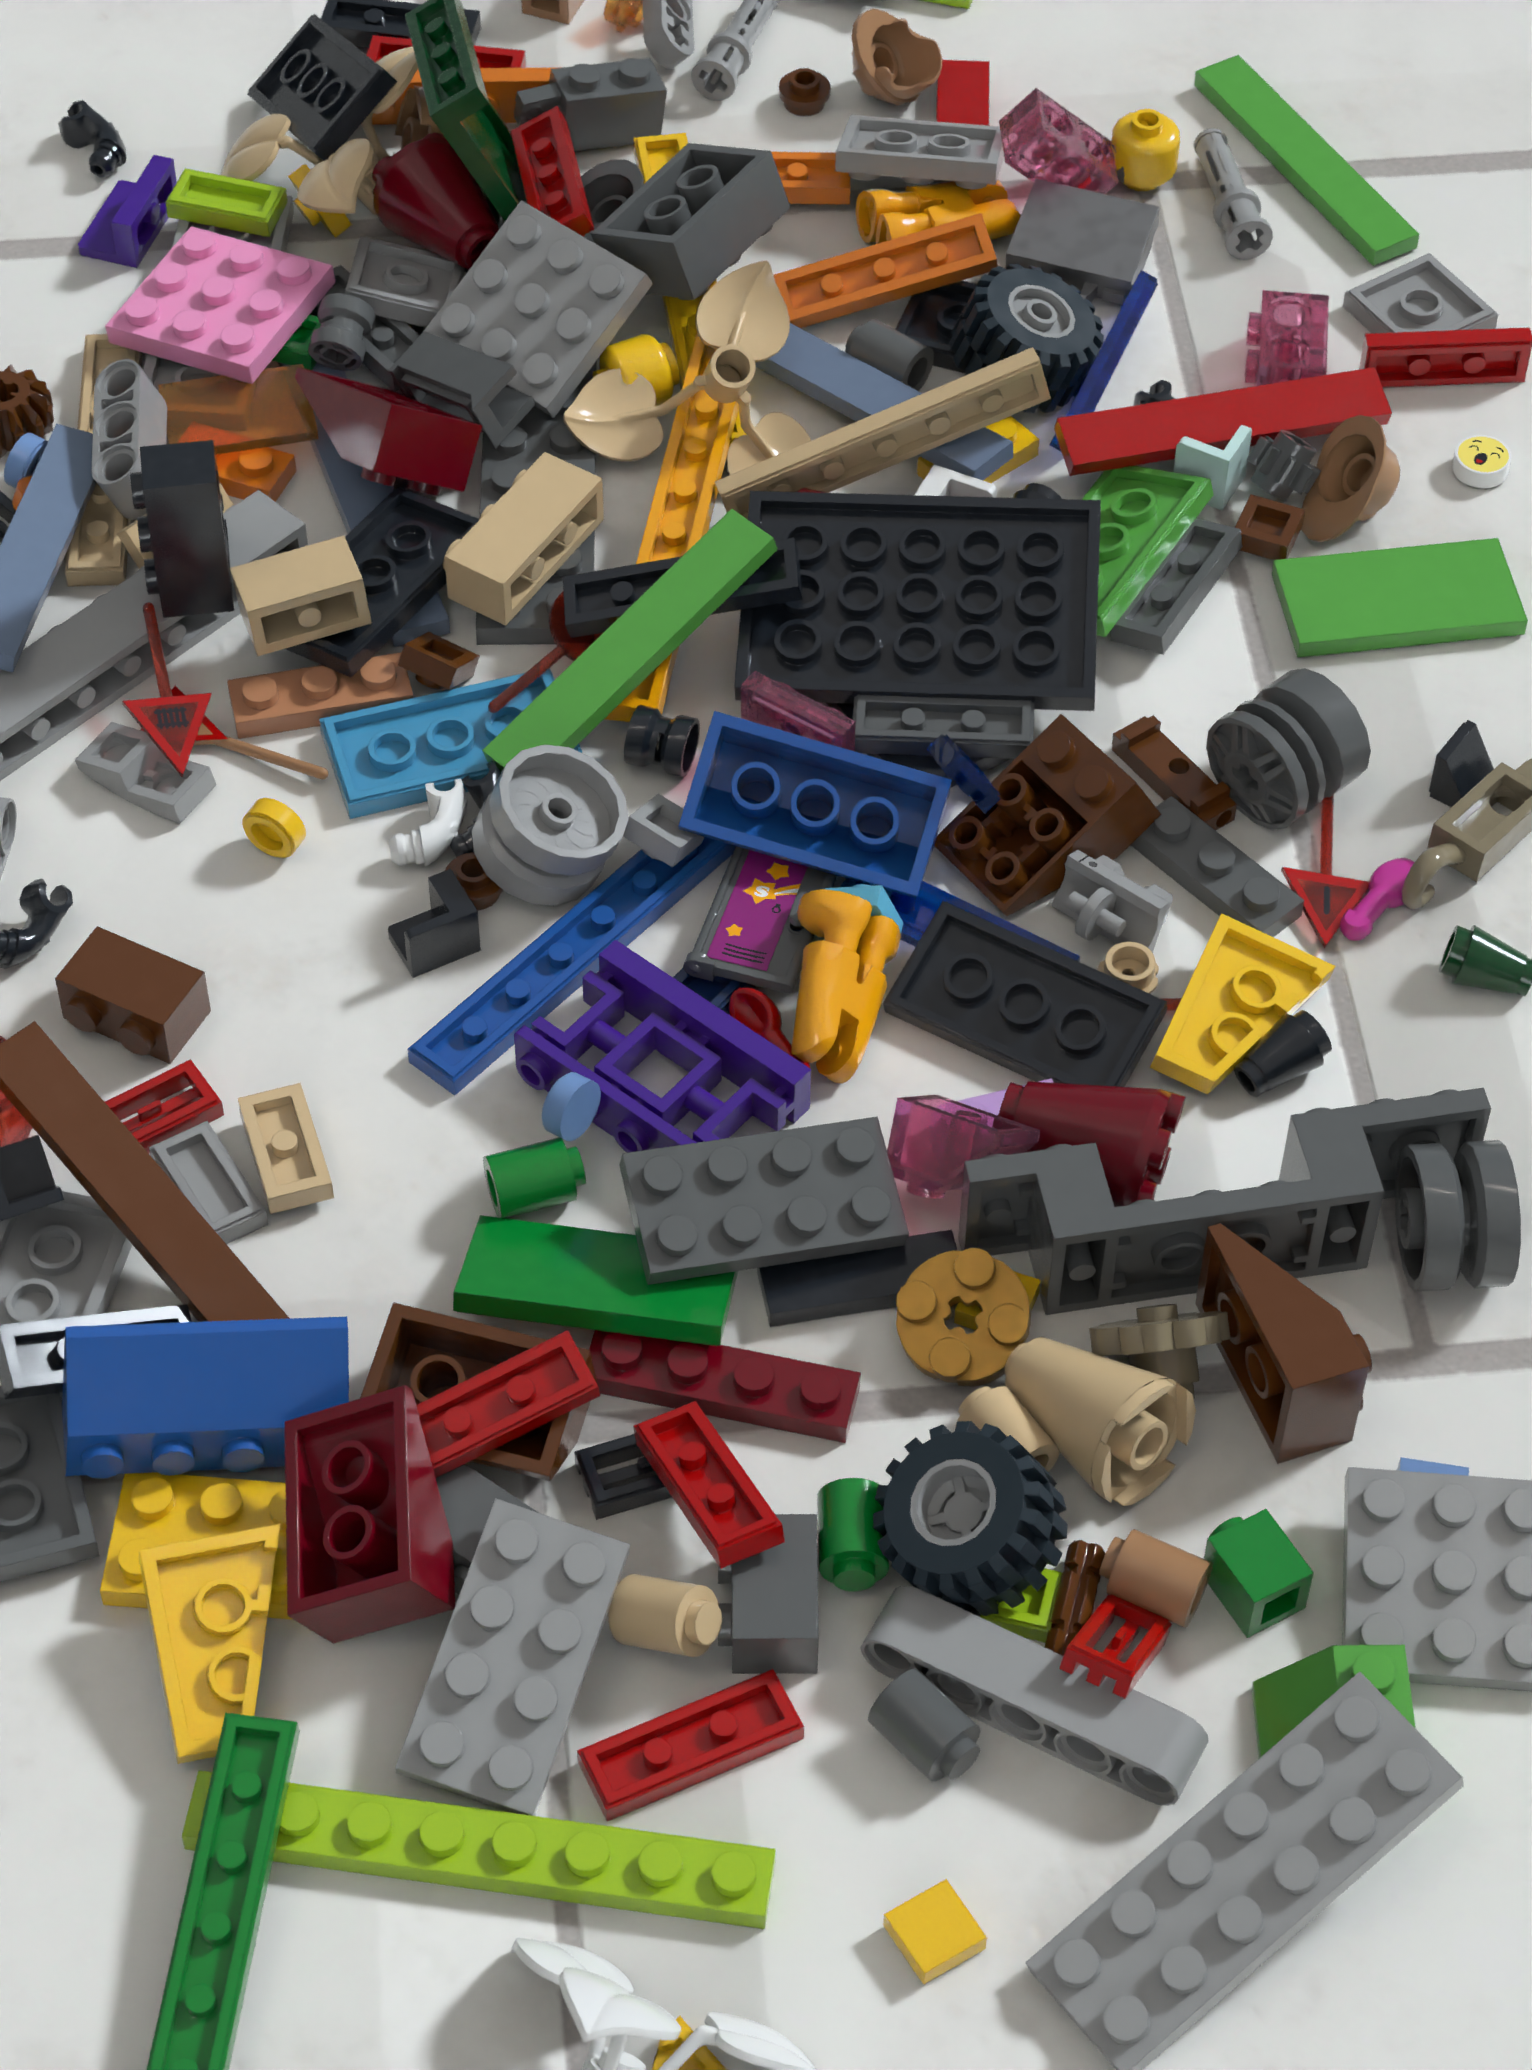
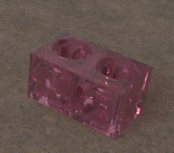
(1056, 145)
(1288, 338)

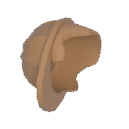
(892, 59)

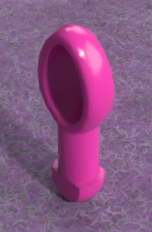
(1383, 893)

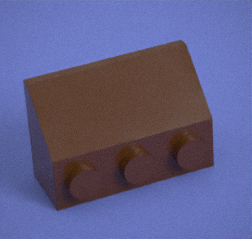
(441, 1351)

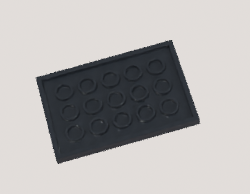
(931, 598)

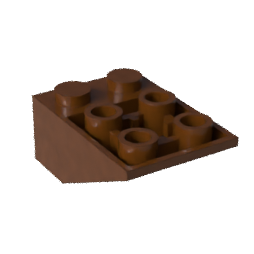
(1052, 802)

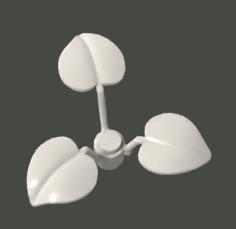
(604, 2007)

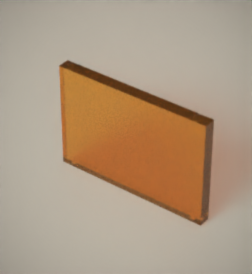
(240, 413)

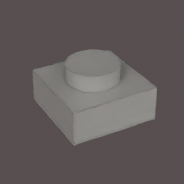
(657, 832)

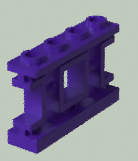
(683, 1030)

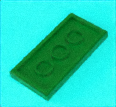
(584, 1283)

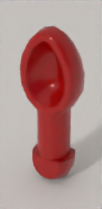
(760, 1015)

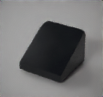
(1459, 765)

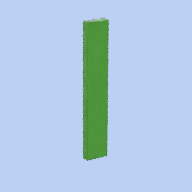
(1306, 160)
(638, 640)

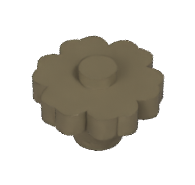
(1162, 1340)

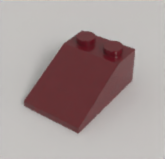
(392, 433)
(364, 1519)

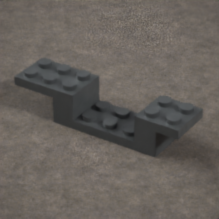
(1306, 1222)

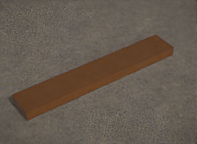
(128, 1182)

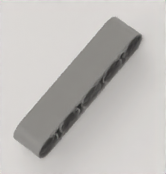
(1026, 1695)

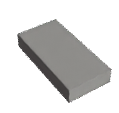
(211, 1181)

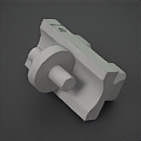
(1110, 903)

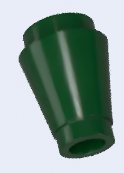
(1485, 962)

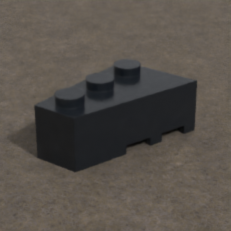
(183, 528)

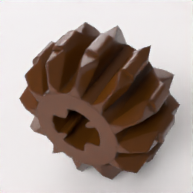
(23, 407)

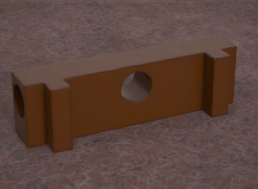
(1172, 772)

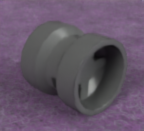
(340, 337)

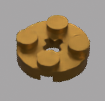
(926, 1304)

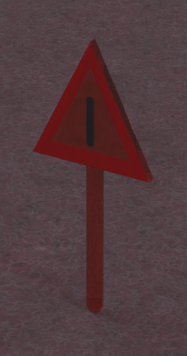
(1325, 895)

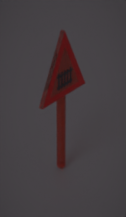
(170, 719)

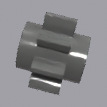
(1283, 465)

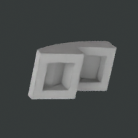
(139, 772)

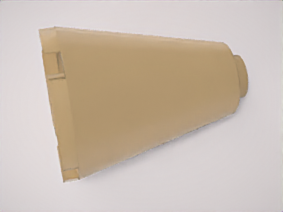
(1103, 1415)

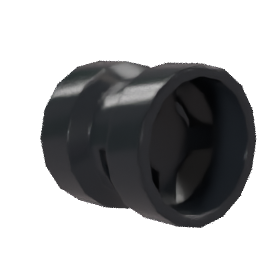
(661, 740)

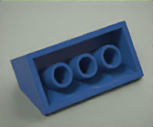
(815, 804)
(195, 1392)

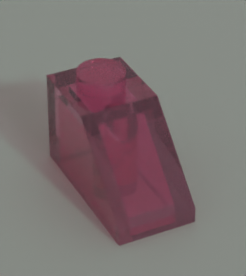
(936, 1136)

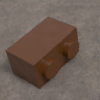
(133, 995)

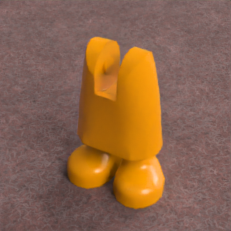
(890, 214)
(840, 980)

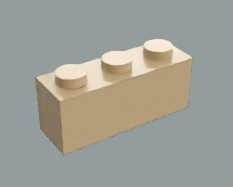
(524, 538)

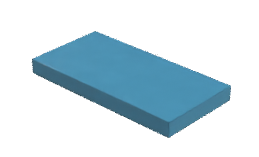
(396, 748)

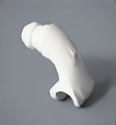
(432, 839)

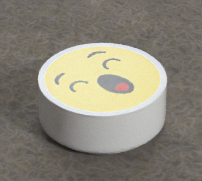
(1481, 461)

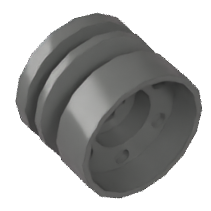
(1288, 748)

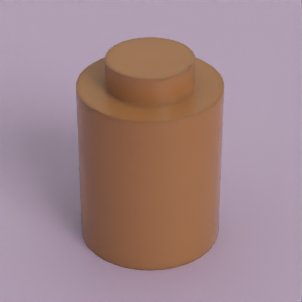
(1156, 1576)

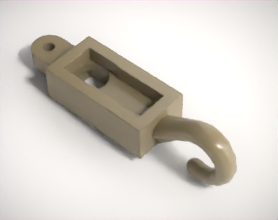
(1473, 834)

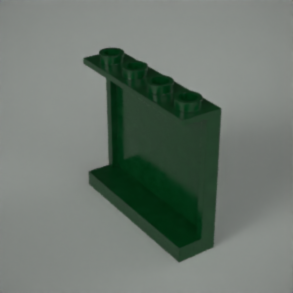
(460, 101)

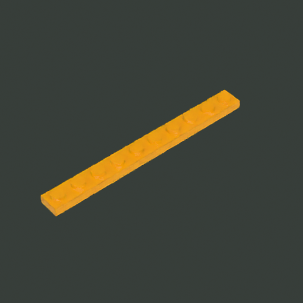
(683, 501)

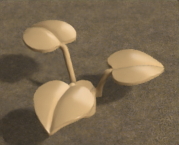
(347, 173)
(746, 325)

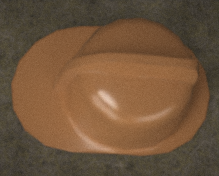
(1354, 480)

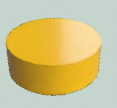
(274, 828)

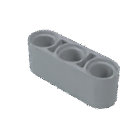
(125, 417)

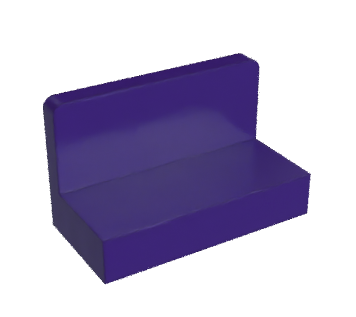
(131, 216)

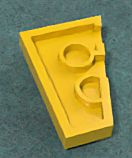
(1233, 1001)
(209, 1629)

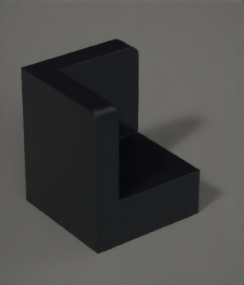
(439, 934)
(25, 1178)

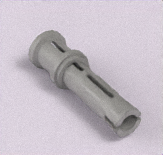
(758, 12)
(1236, 206)

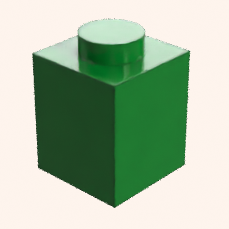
(1257, 1572)

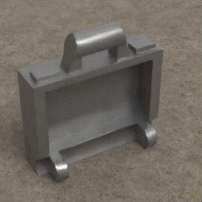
(1084, 238)

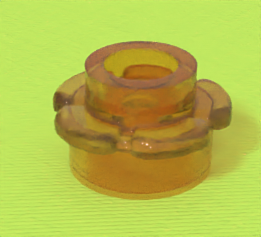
(623, 13)

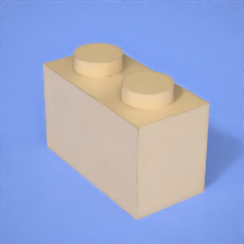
(301, 595)

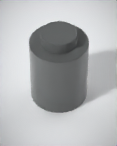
(891, 353)
(926, 1726)

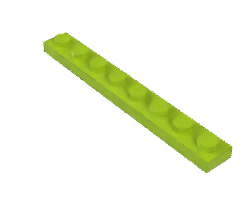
(516, 1854)

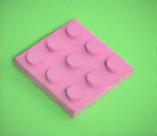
(221, 304)

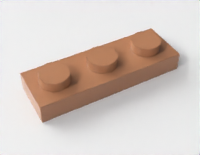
(305, 695)

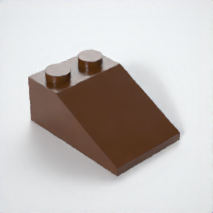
(1284, 1349)

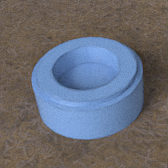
(23, 458)
(571, 1106)

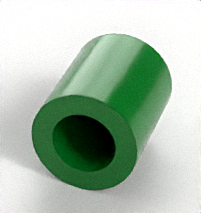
(533, 1177)
(847, 1534)

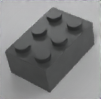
(696, 217)

